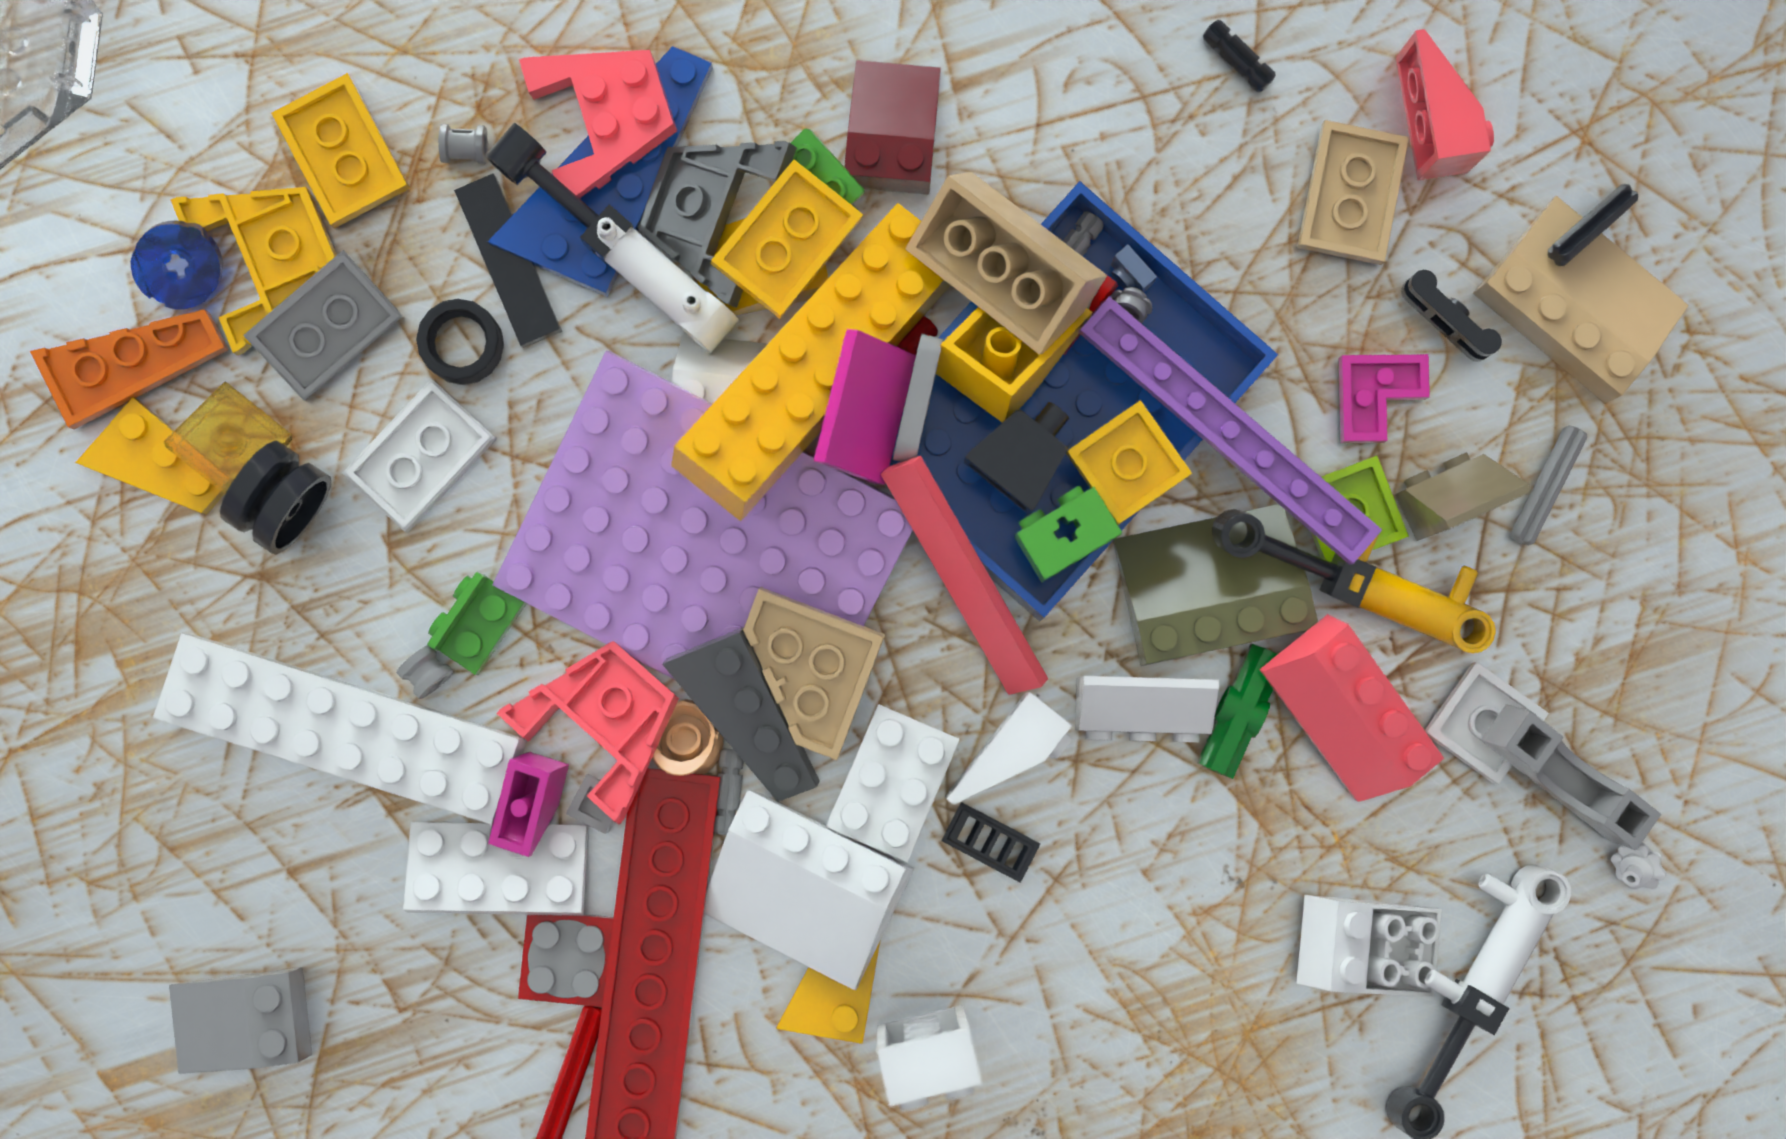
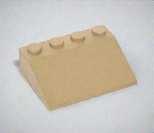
(1594, 315)

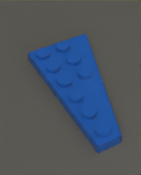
(551, 235)

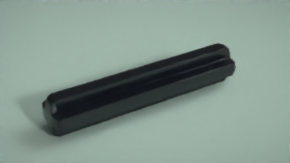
(1592, 225)

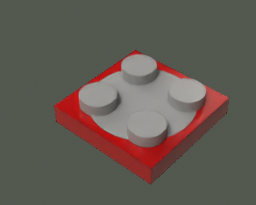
(565, 959)

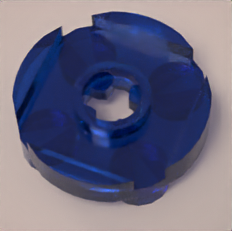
(189, 243)

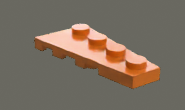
(109, 370)

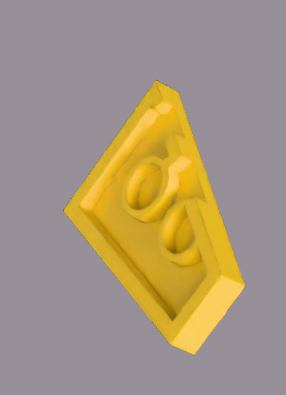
(136, 454)

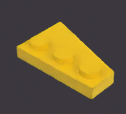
(830, 1008)

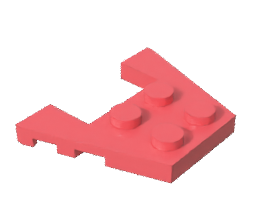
(619, 104)
(616, 706)

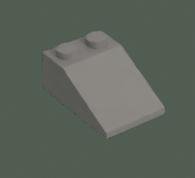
(241, 1021)

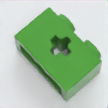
(1093, 530)

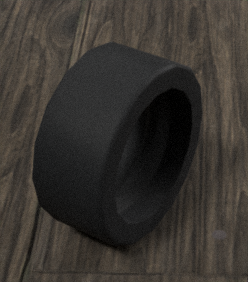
(436, 318)

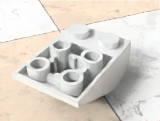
(1367, 946)

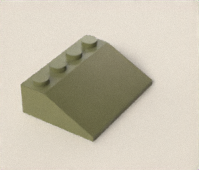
(1199, 599)

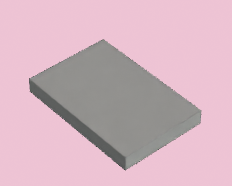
(323, 325)

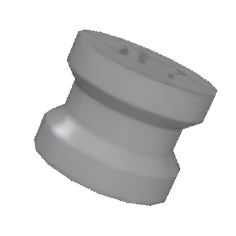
(424, 672)

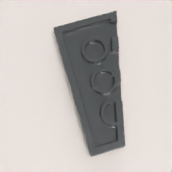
(735, 697)

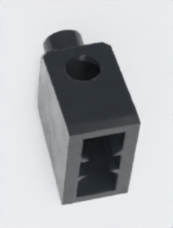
(1021, 455)

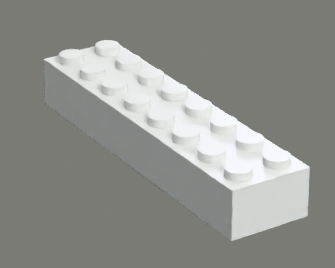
(337, 727)

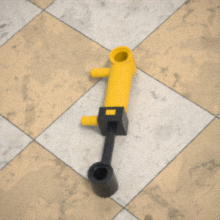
(1372, 587)

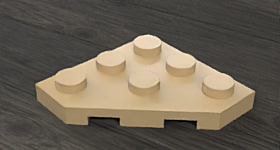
(812, 667)

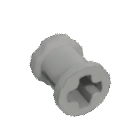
(463, 143)

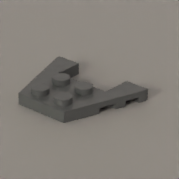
(695, 200)

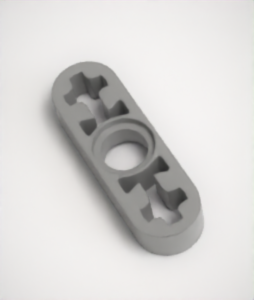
(918, 398)

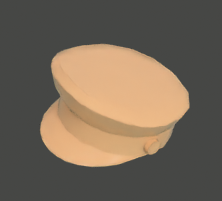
(688, 742)

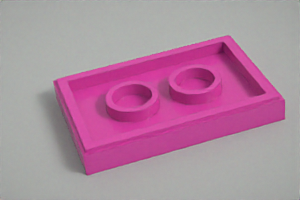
(865, 406)

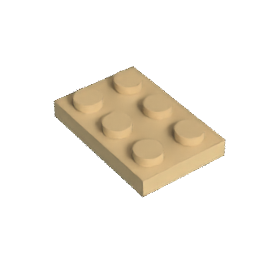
(1353, 192)

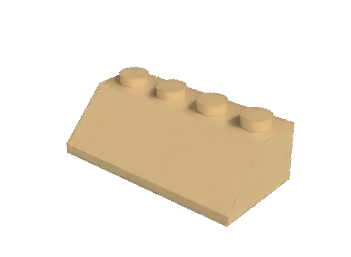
(1004, 261)

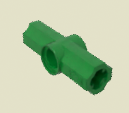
(1239, 714)

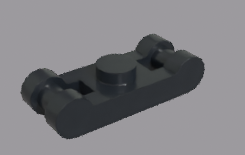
(1449, 317)

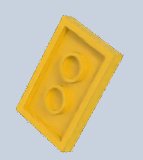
(340, 150)
(786, 239)

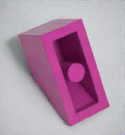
(527, 802)

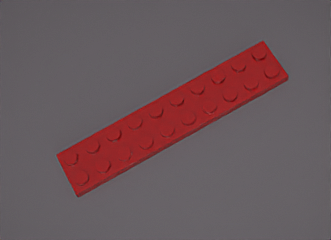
(653, 958)

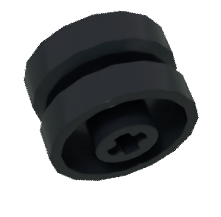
(275, 497)

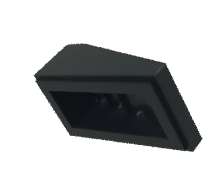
(1024, 858)

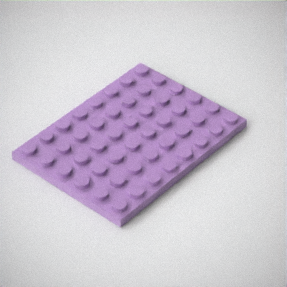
(659, 564)

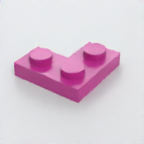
(1367, 385)

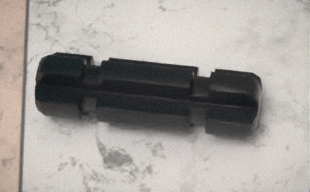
(1239, 55)

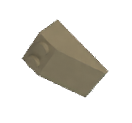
(1458, 494)

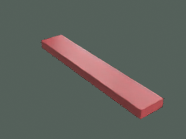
(964, 575)

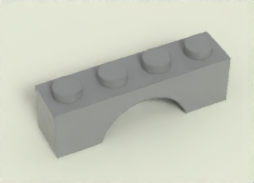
(1546, 760)

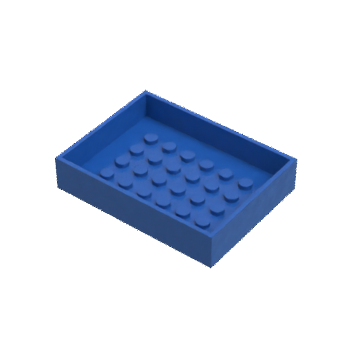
(1091, 394)

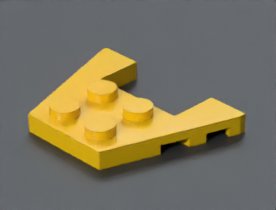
(279, 242)

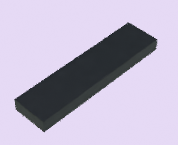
(512, 276)

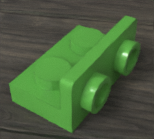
(825, 166)
(475, 622)

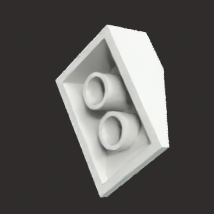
(1019, 743)

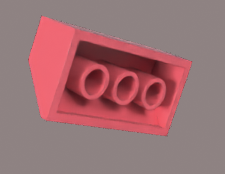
(1351, 711)

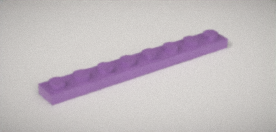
(1230, 431)

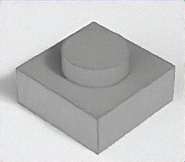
(585, 810)

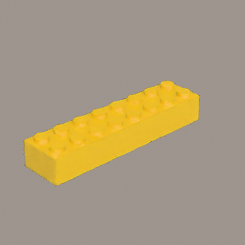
(784, 393)

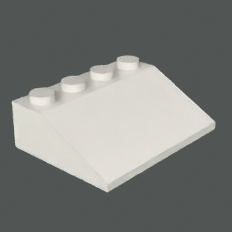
(804, 888)

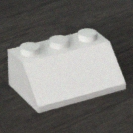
(712, 373)
(1145, 707)

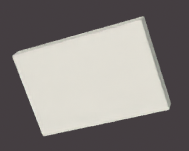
(419, 456)

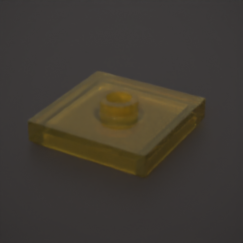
(224, 436)

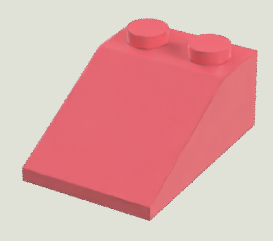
(1441, 112)

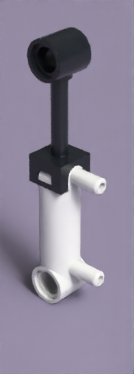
(620, 245)
(1485, 988)

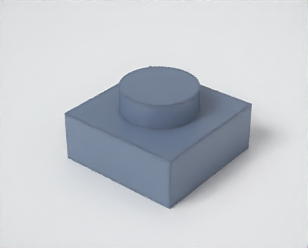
(1131, 270)

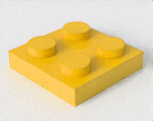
(1129, 462)

